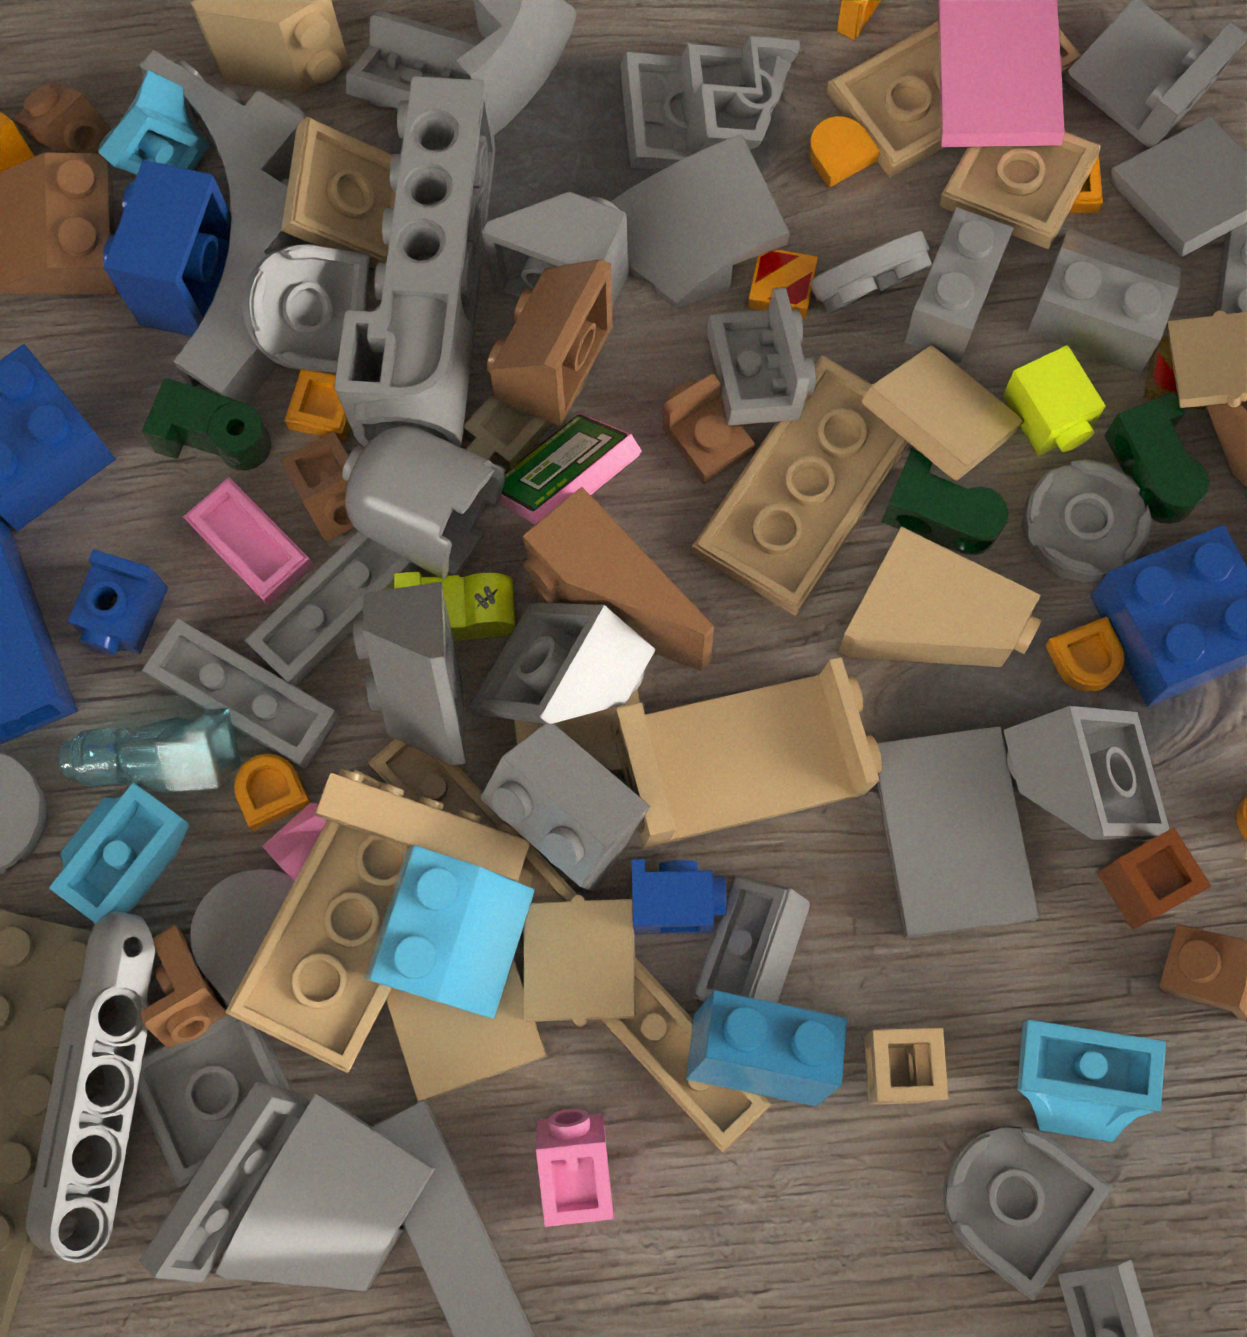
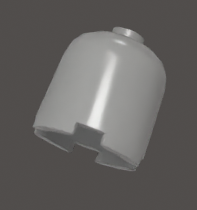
(421, 496)

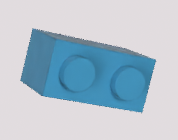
(767, 1048)

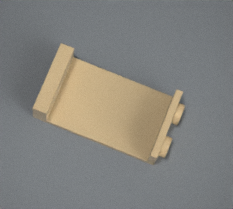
(747, 755)

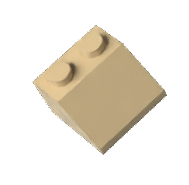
(273, 42)

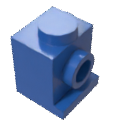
(131, 618)
(676, 898)

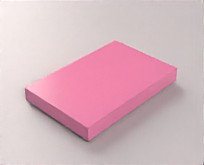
(1000, 73)

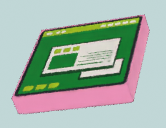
(573, 457)

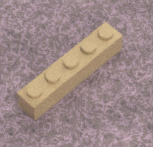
(421, 823)

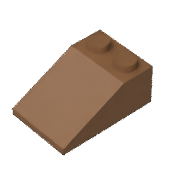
(589, 559)

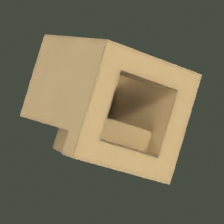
(905, 1066)

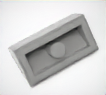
(754, 941)

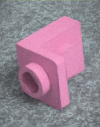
(573, 1168)

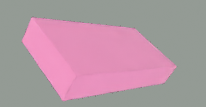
(248, 541)

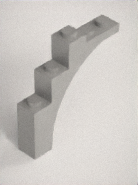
(257, 156)

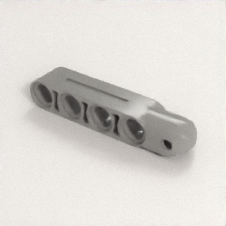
(108, 1116)

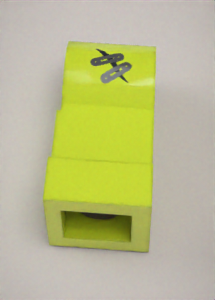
(476, 604)

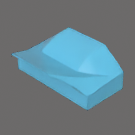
(155, 129)
(118, 853)
(1089, 1079)

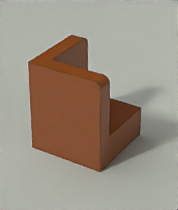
(1153, 878)

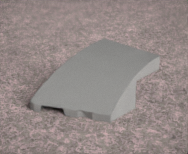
(517, 52)
(701, 97)
(700, 221)
(327, 1205)

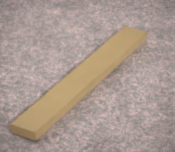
(661, 1028)

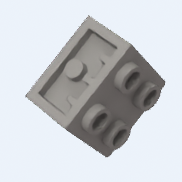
(1149, 71)

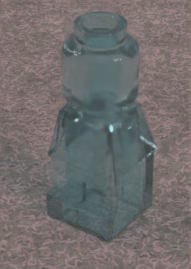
(156, 756)

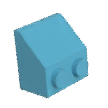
(450, 932)

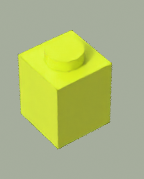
(1054, 401)

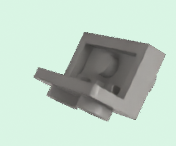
(398, 52)
(761, 362)

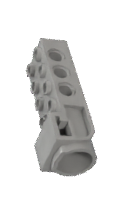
(432, 273)

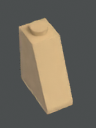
(939, 609)

